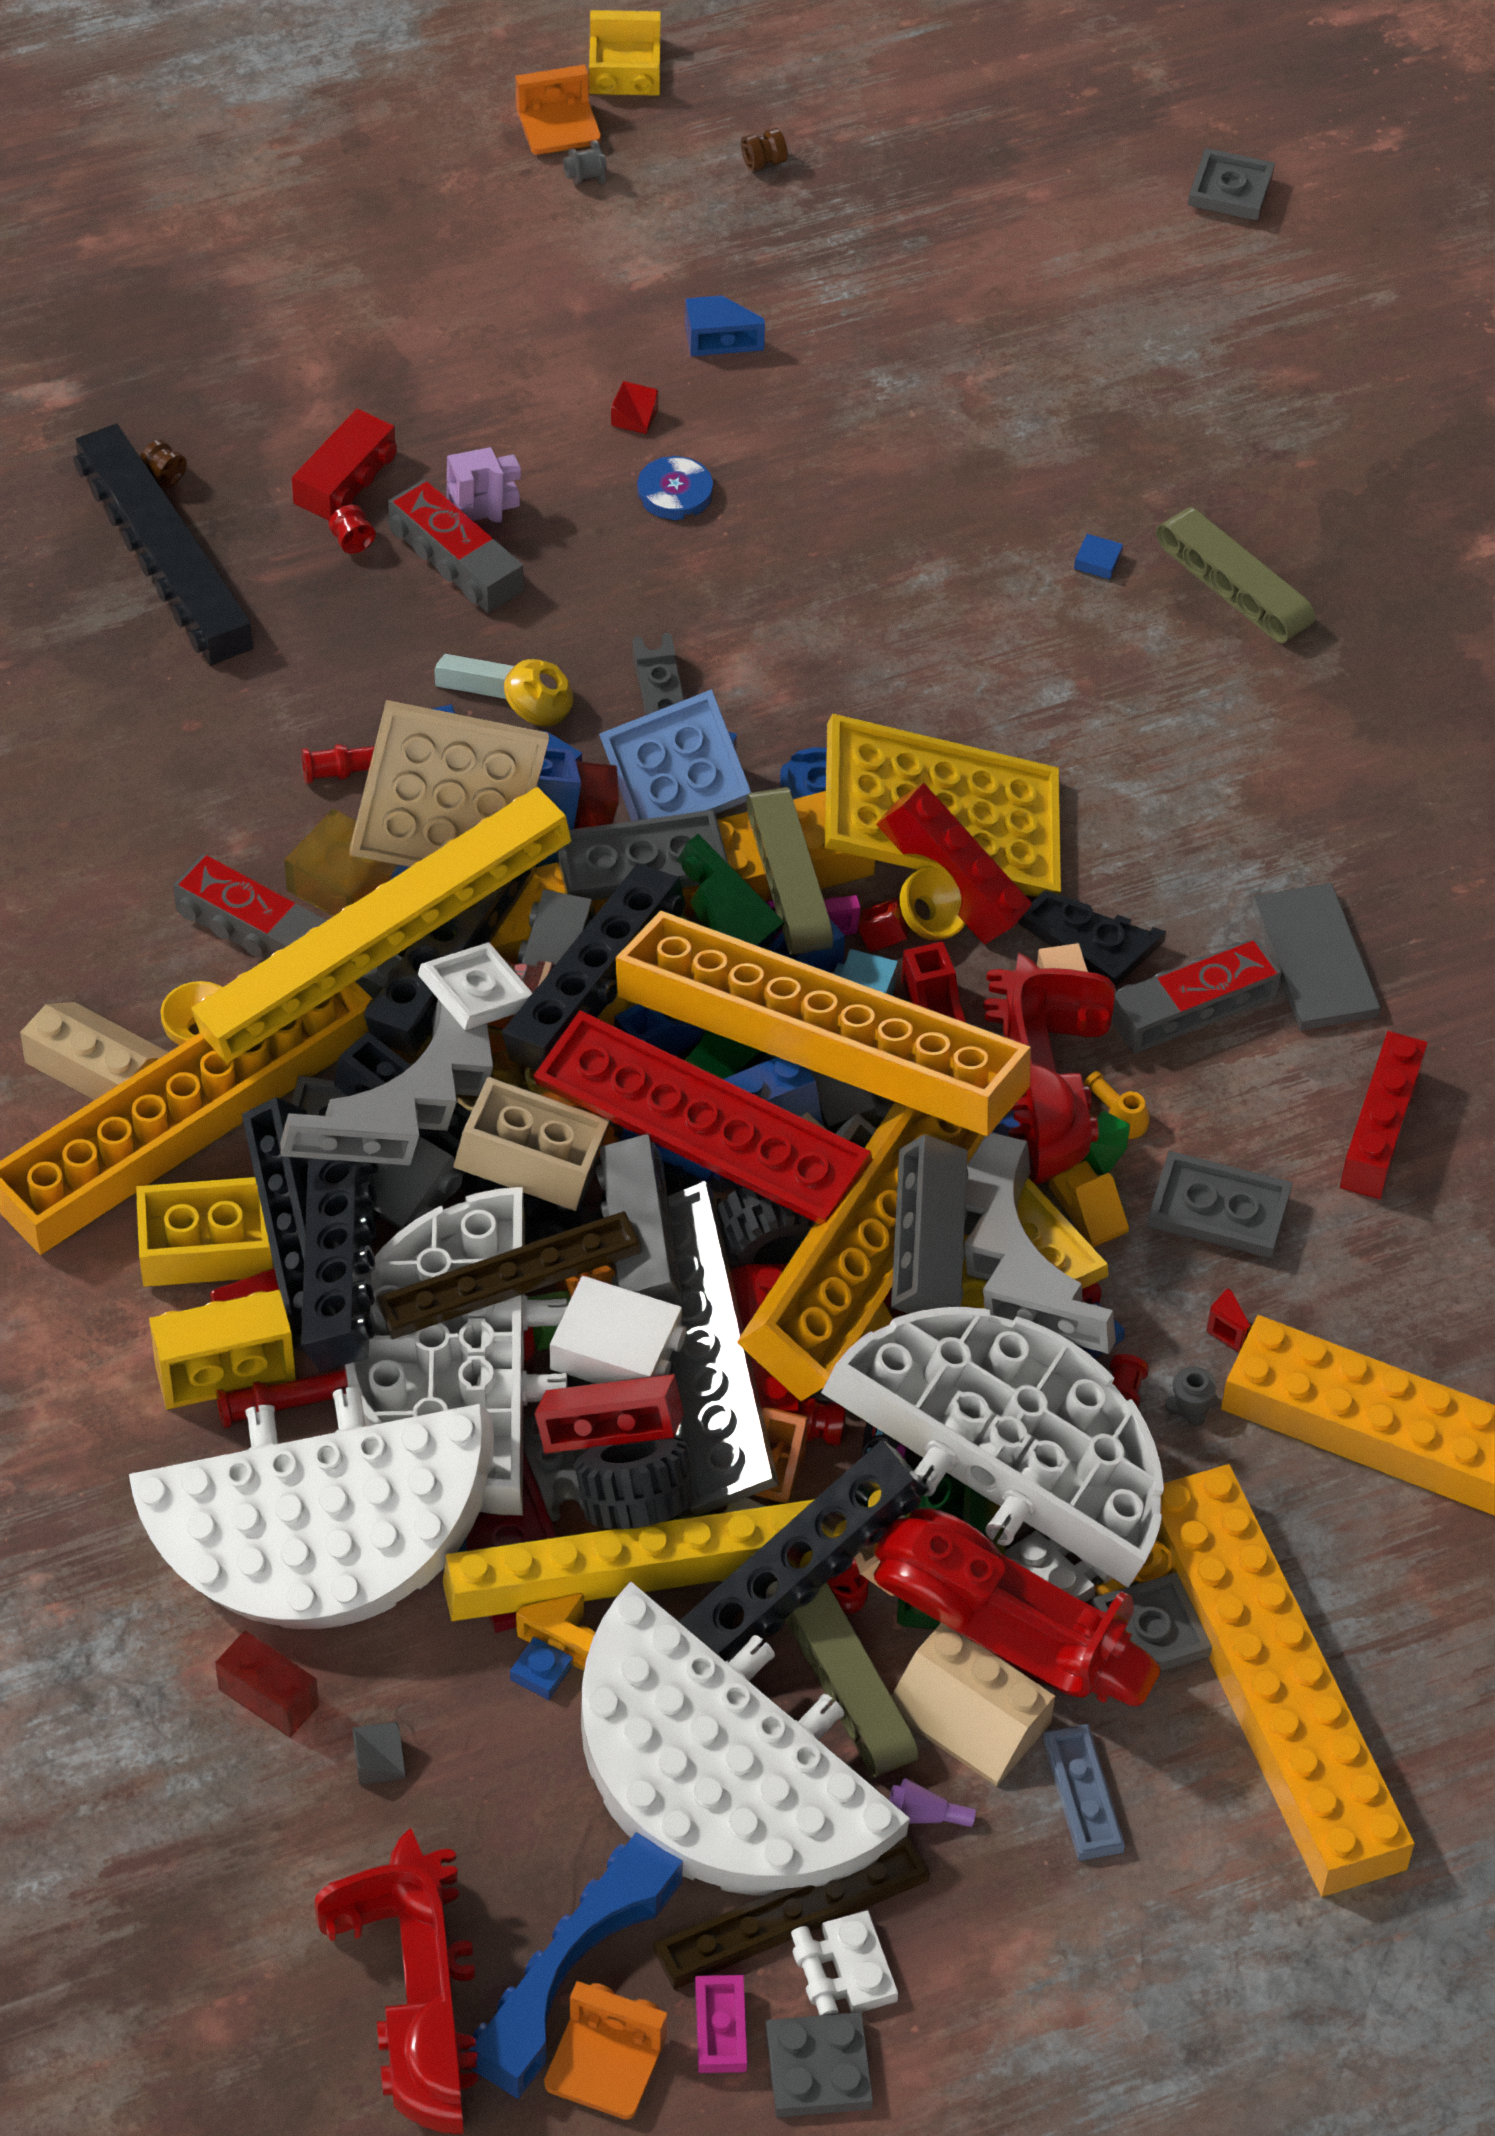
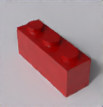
(344, 464)
(609, 1413)

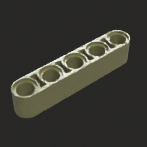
(1235, 575)
(789, 871)
(853, 1683)

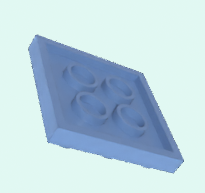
(677, 761)

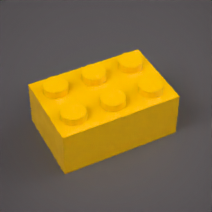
(201, 1232)
(222, 1348)

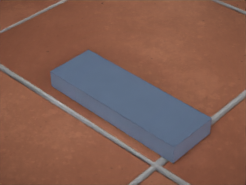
(1083, 1792)

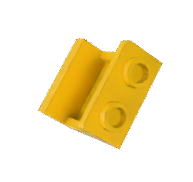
(624, 52)

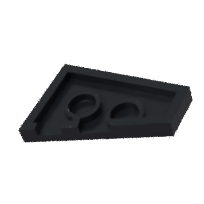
(1107, 944)

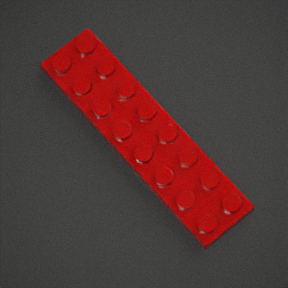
(703, 1117)

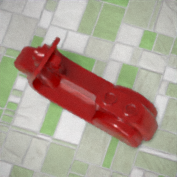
(1055, 1106)
(1012, 1612)
(419, 2034)

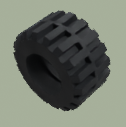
(760, 1229)
(635, 1483)

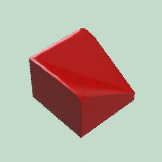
(634, 407)
(883, 925)
(1228, 1321)

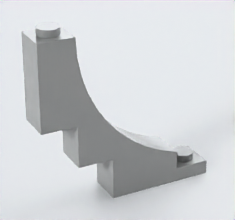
(385, 1120)
(1017, 1273)

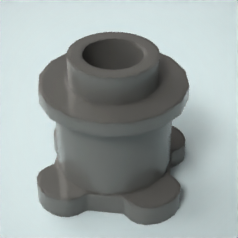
(585, 164)
(1193, 1395)

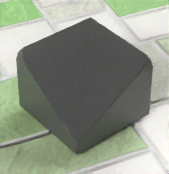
(378, 1753)

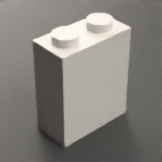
(615, 1334)

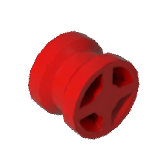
(352, 529)
(851, 1600)

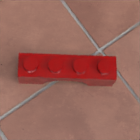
(927, 828)
(931, 980)
(1383, 1114)

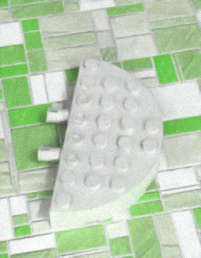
(469, 1356)
(1018, 1423)
(322, 1522)
(716, 1765)

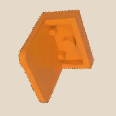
(556, 109)
(607, 2050)

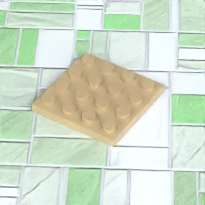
(438, 779)

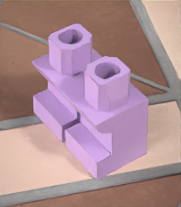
(479, 483)

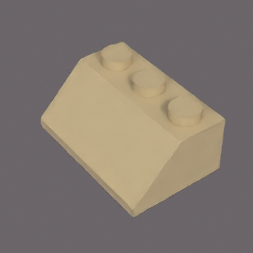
(84, 1048)
(531, 1143)
(972, 1704)

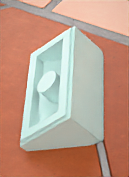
(471, 675)

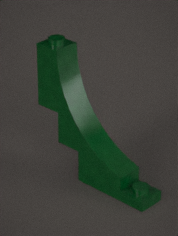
(735, 909)

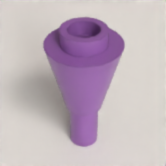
(928, 1807)

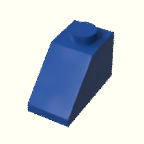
(721, 327)

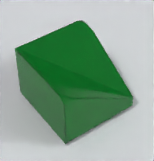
(1111, 1143)

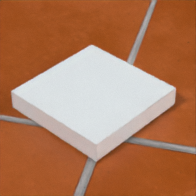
(475, 985)

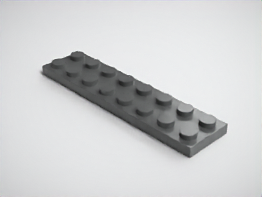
(712, 1371)

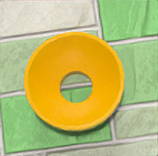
(532, 698)
(942, 898)
(177, 1012)

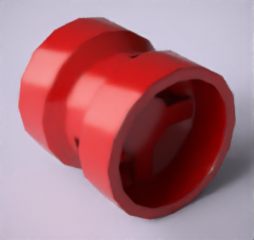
(824, 1420)

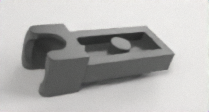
(656, 674)
(552, 1471)

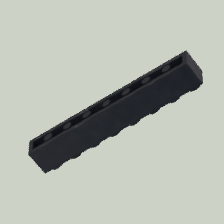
(163, 545)

